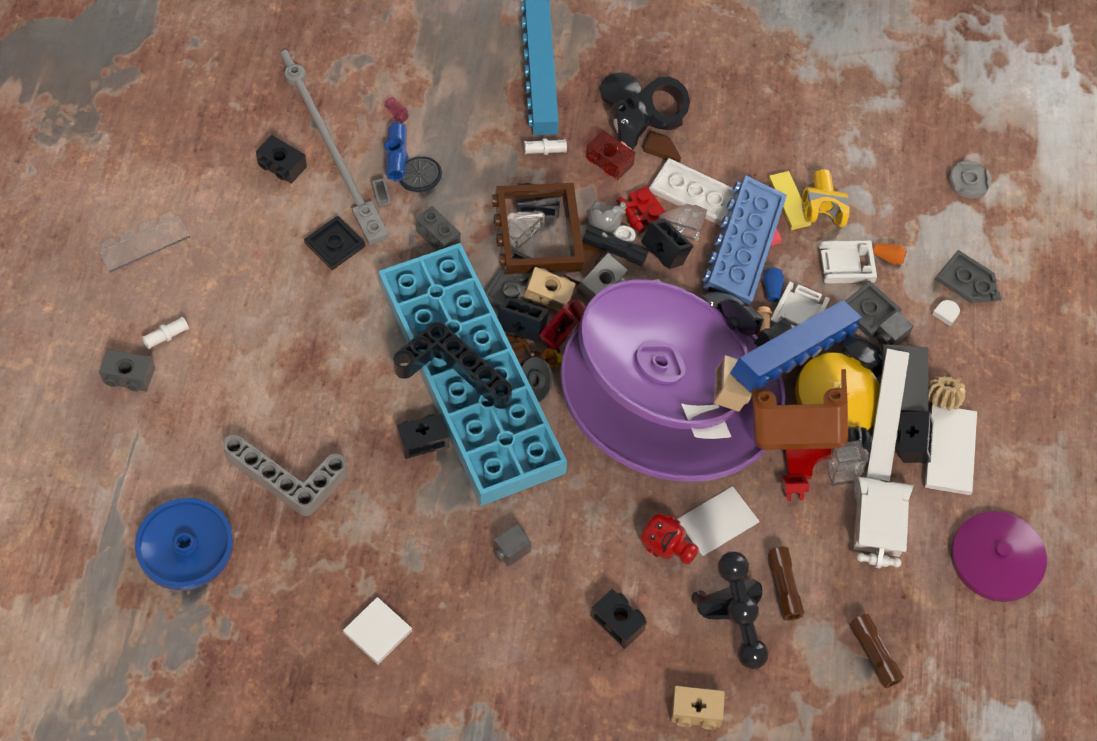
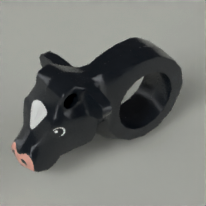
(638, 112)

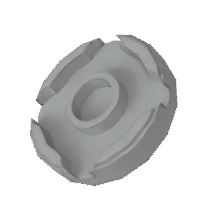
(969, 179)

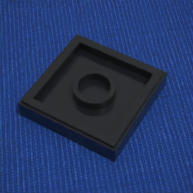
(334, 242)

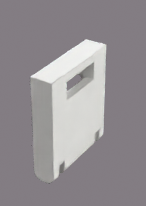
(842, 262)
(798, 305)

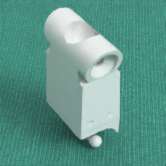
(881, 520)

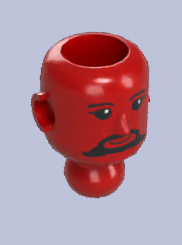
(666, 537)

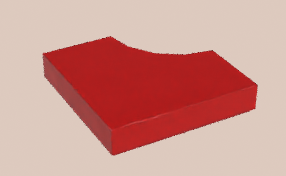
(803, 460)

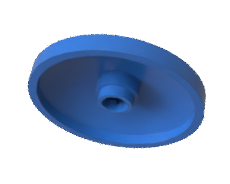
(184, 544)

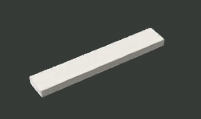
(887, 415)

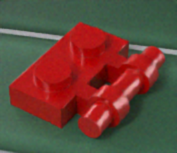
(645, 204)

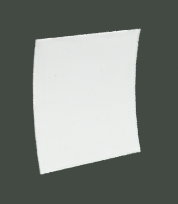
(715, 432)

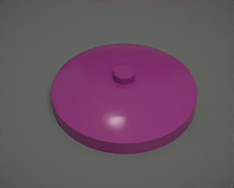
(999, 556)

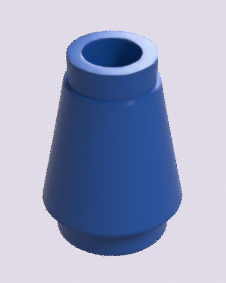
(773, 283)

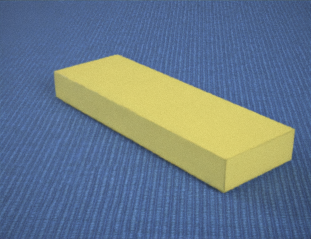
(792, 206)

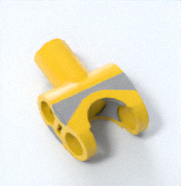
(825, 200)

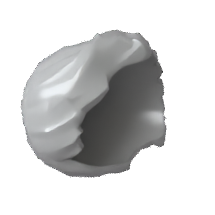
(606, 217)

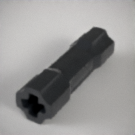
(616, 246)

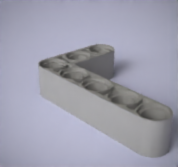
(282, 478)

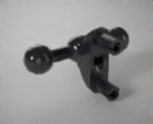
(738, 605)

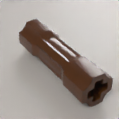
(782, 568)
(884, 665)

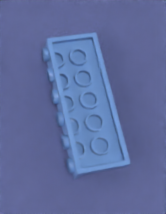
(744, 239)

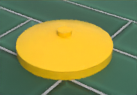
(825, 374)

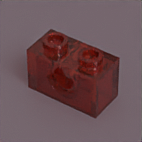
(620, 158)

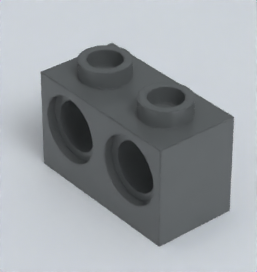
(436, 229)

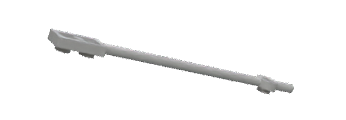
(364, 213)

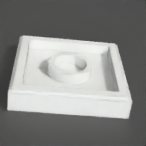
(377, 631)

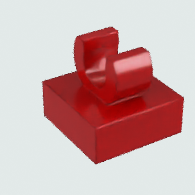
(794, 484)

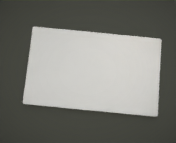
(718, 520)

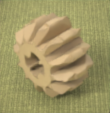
(946, 392)

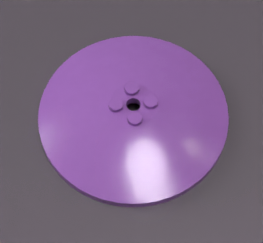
(650, 322)

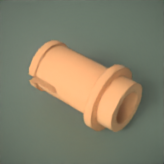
(766, 314)

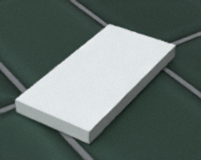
(687, 186)
(952, 450)

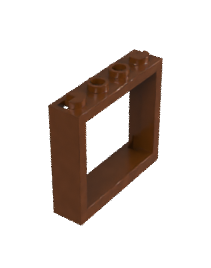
(552, 264)

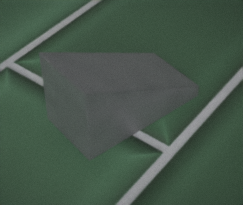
(381, 192)

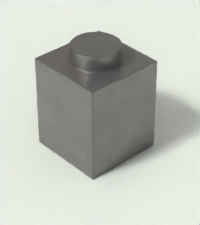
(894, 330)
(512, 546)

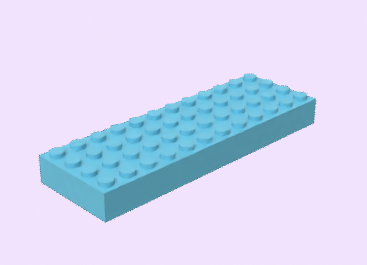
(496, 446)

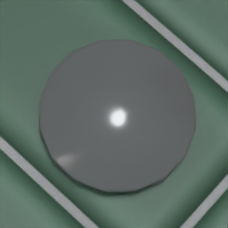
(718, 297)

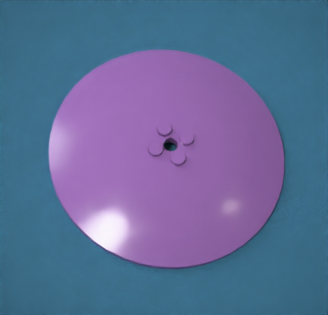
(652, 447)

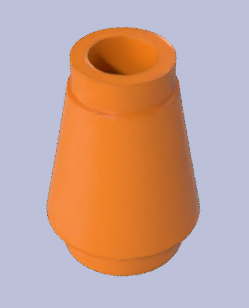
(891, 253)

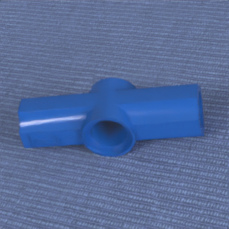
(396, 151)

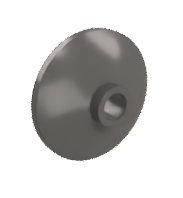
(539, 376)

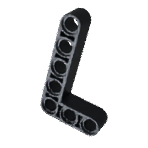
(456, 360)

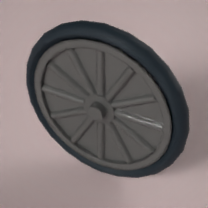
(421, 174)

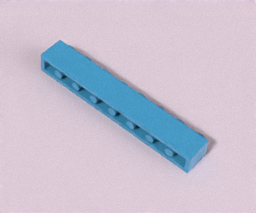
(540, 67)

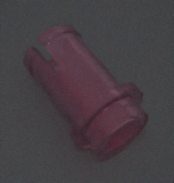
(400, 113)

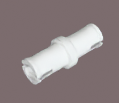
(545, 146)
(165, 333)

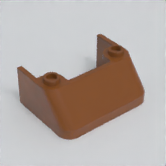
(801, 425)

